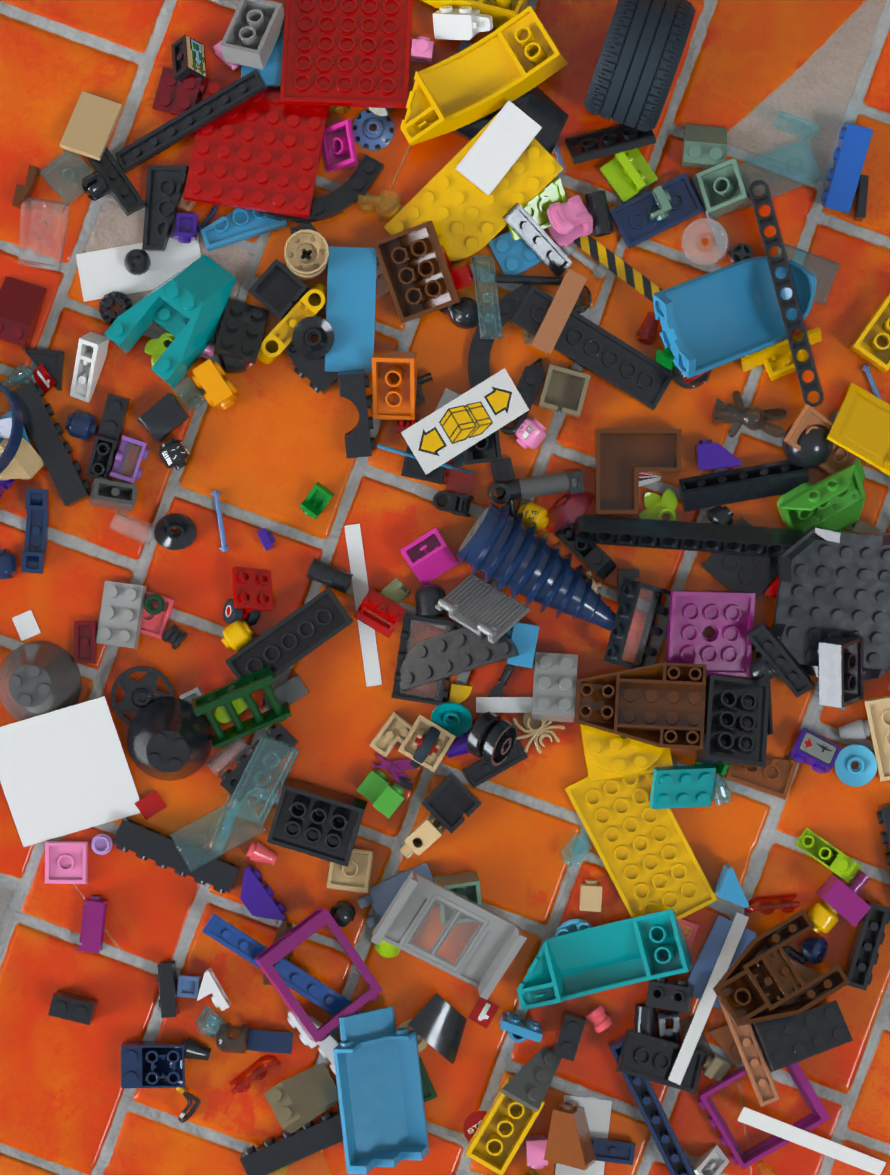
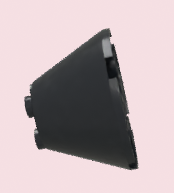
(169, 739)

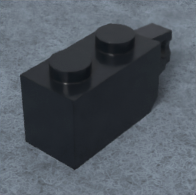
(313, 369)

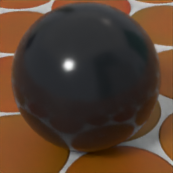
(814, 448)

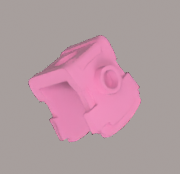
(569, 221)

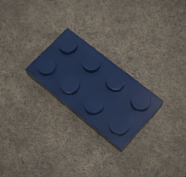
(634, 216)

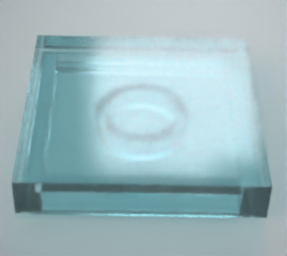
(795, 125)

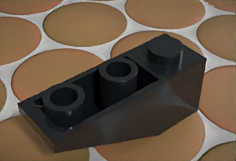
(589, 554)

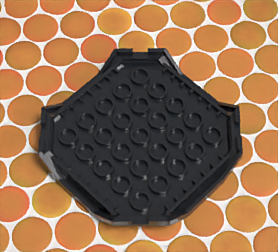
(835, 589)

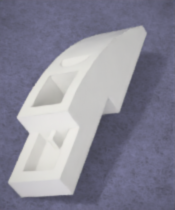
(326, 1046)

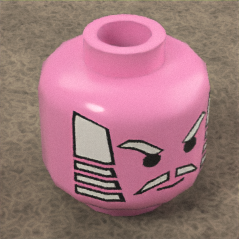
(530, 433)

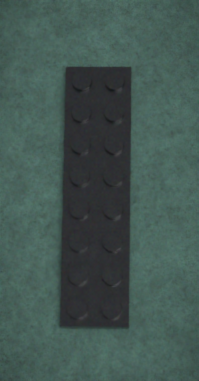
(598, 351)

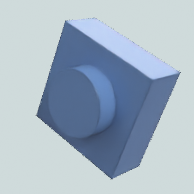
(188, 986)

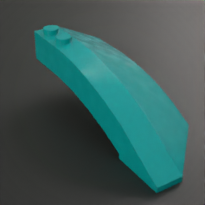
(605, 959)

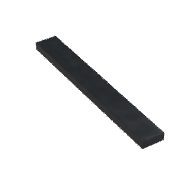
(191, 121)

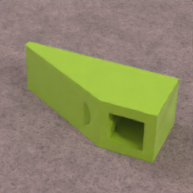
(828, 855)

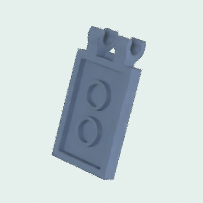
(385, 891)

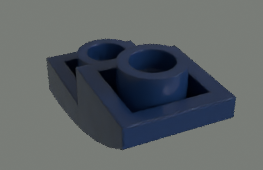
(269, 1041)

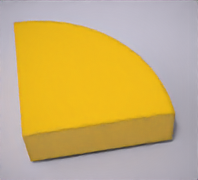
(459, 693)

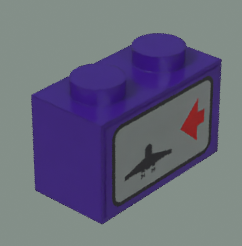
(814, 751)

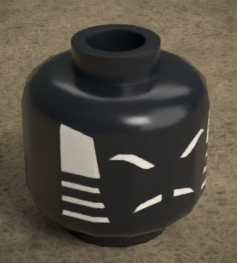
(174, 454)

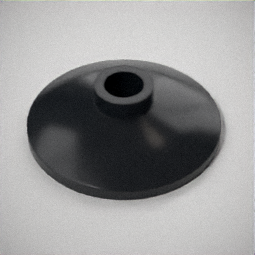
(306, 330)
(175, 538)

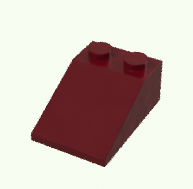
(19, 311)

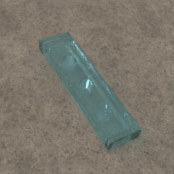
(487, 297)

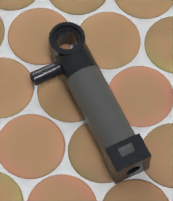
(537, 486)

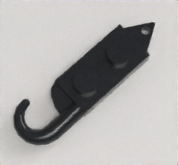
(528, 389)

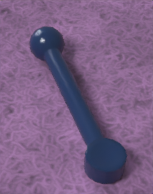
(200, 227)

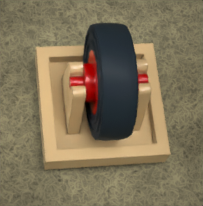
(426, 743)

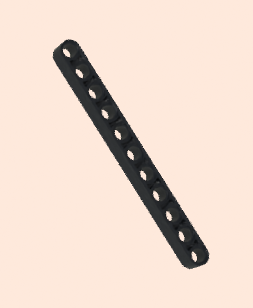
(780, 284)
(684, 535)

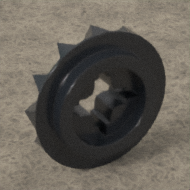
(107, 302)

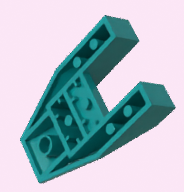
(184, 306)

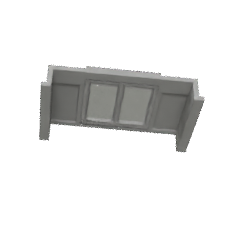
(450, 933)

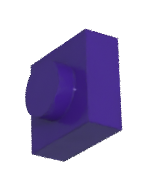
(267, 538)

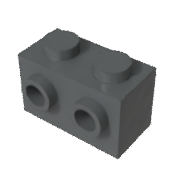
(113, 494)

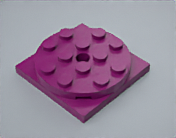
(730, 616)

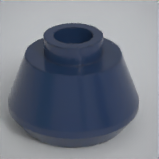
(814, 949)

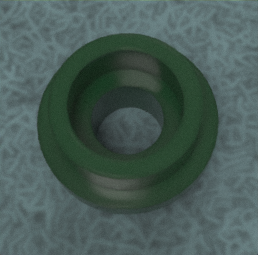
(147, 604)

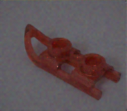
(767, 907)
(258, 1073)

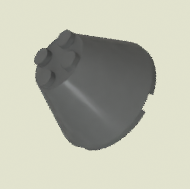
(38, 680)

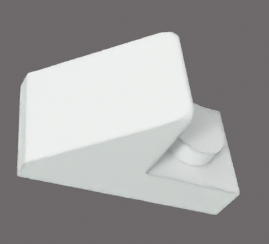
(211, 985)

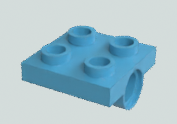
(525, 1029)

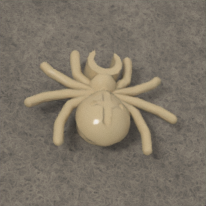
(537, 730)

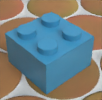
(525, 639)

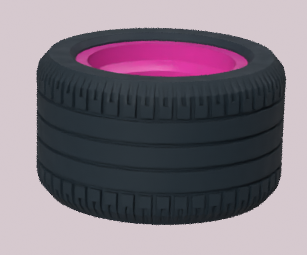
(639, 61)

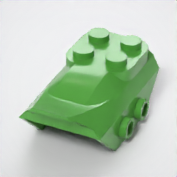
(827, 504)

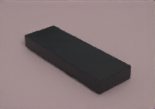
(483, 771)

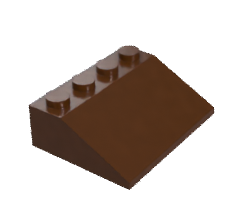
(416, 272)

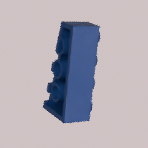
(847, 167)

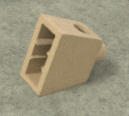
(428, 831)

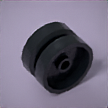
(492, 738)

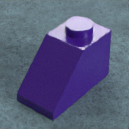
(714, 456)

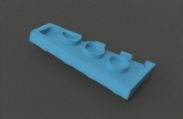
(238, 226)

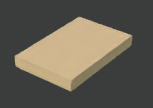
(91, 125)

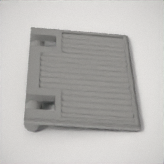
(482, 608)

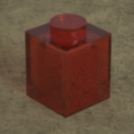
(459, 481)

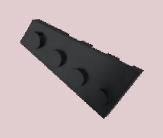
(162, 201)

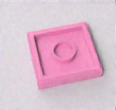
(66, 862)

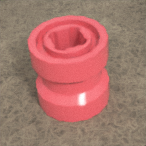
(598, 1018)

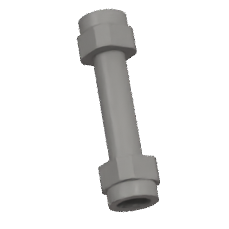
(599, 270)

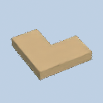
(393, 730)

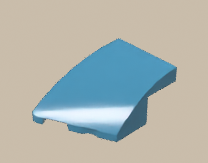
(272, 71)

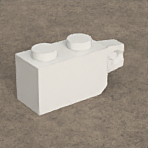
(460, 23)

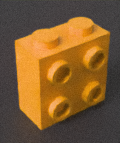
(218, 390)

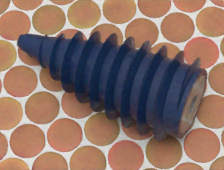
(530, 567)

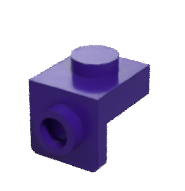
(186, 227)

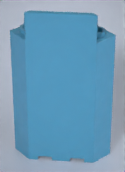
(379, 1092)

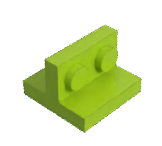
(628, 174)

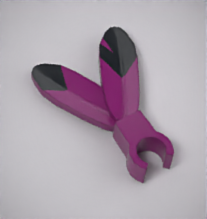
(396, 767)

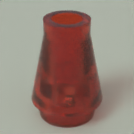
(648, 330)

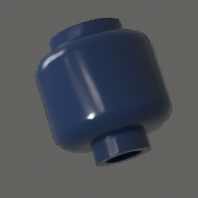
(81, 425)
(7, 564)

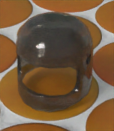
(235, 1043)

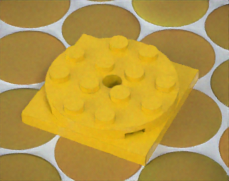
(614, 757)

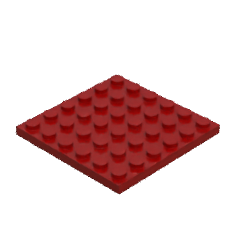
(346, 53)
(258, 155)

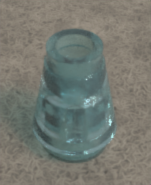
(721, 792)

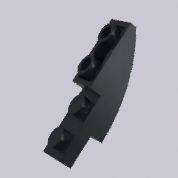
(109, 436)

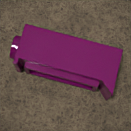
(93, 924)

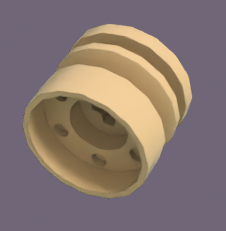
(306, 241)

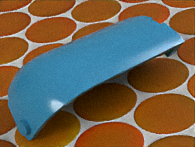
(728, 313)

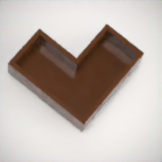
(625, 454)

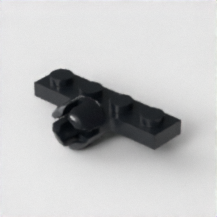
(112, 180)
(776, 661)

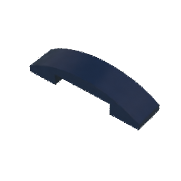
(36, 530)

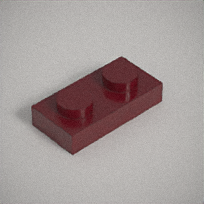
(85, 641)

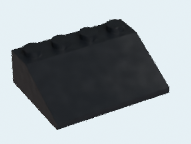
(735, 722)
(317, 821)

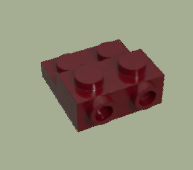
(177, 96)

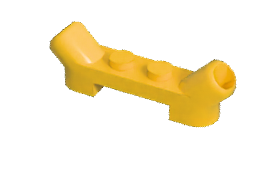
(283, 332)

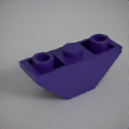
(259, 897)

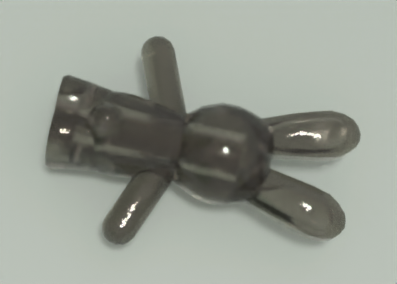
(751, 417)

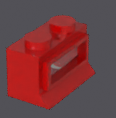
(379, 613)

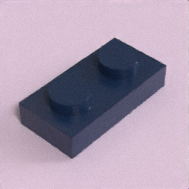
(614, 1150)

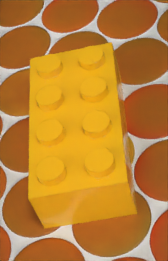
(874, 339)
(501, 1132)

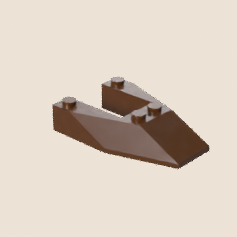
(765, 982)

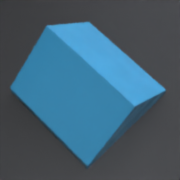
(728, 887)

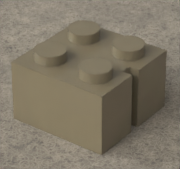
(564, 390)

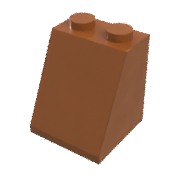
(569, 1137)

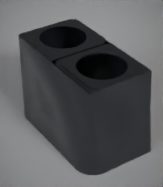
(164, 417)

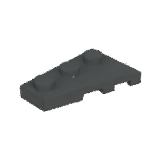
(533, 1080)

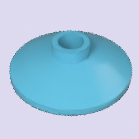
(866, 765)

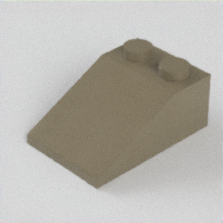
(303, 1097)

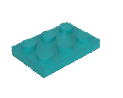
(682, 786)

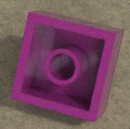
(846, 898)

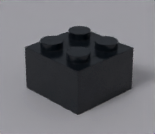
(278, 289)
(450, 802)

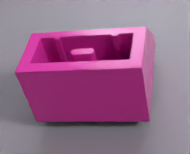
(429, 556)

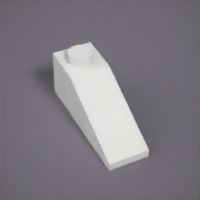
(88, 365)

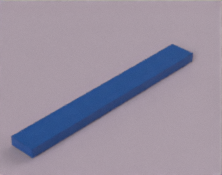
(292, 975)

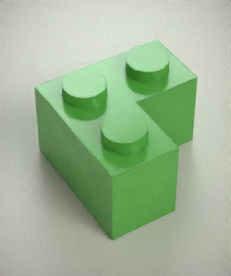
(382, 793)

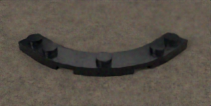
(343, 197)
(480, 348)

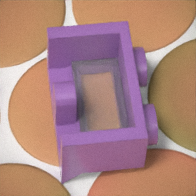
(129, 459)

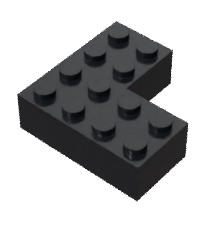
(801, 1035)

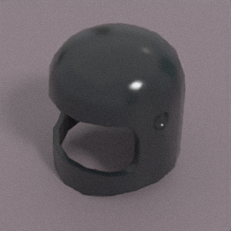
(426, 599)

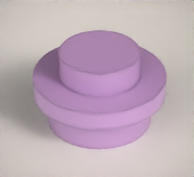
(102, 844)

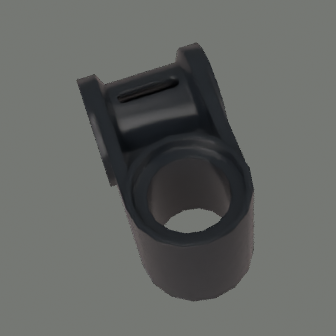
(454, 503)

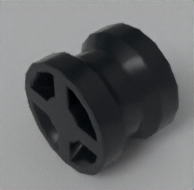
(741, 250)
(175, 636)

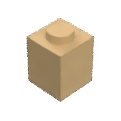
(590, 896)

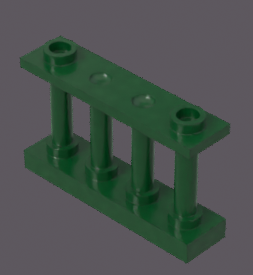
(241, 688)

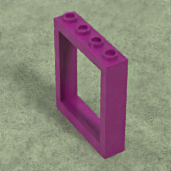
(290, 941)
(817, 1117)

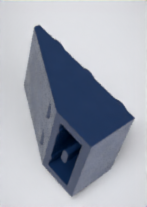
(152, 1065)

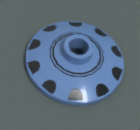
(373, 139)

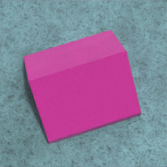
(340, 147)

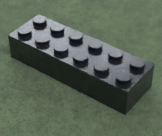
(293, 637)

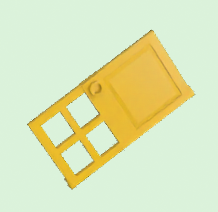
(864, 427)

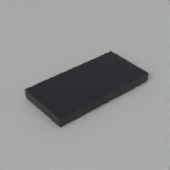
(607, 142)
(654, 1059)

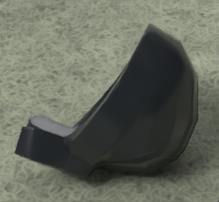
(463, 314)

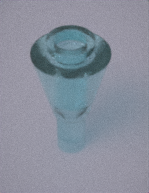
(21, 375)

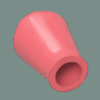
(258, 852)

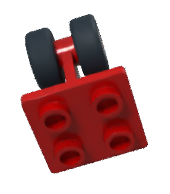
(250, 595)

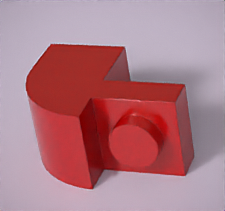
(460, 271)

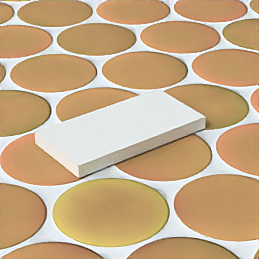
(498, 148)

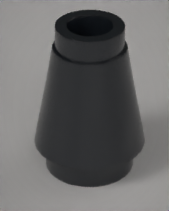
(195, 1050)

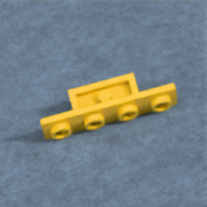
(778, 357)

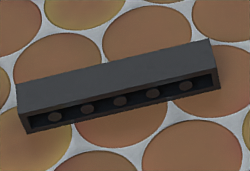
(51, 445)
(740, 484)
(162, 849)
(293, 1147)

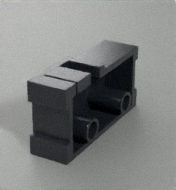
(168, 989)

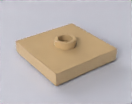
(355, 876)

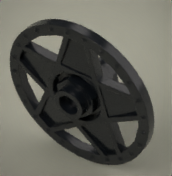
(138, 692)

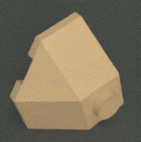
(24, 464)

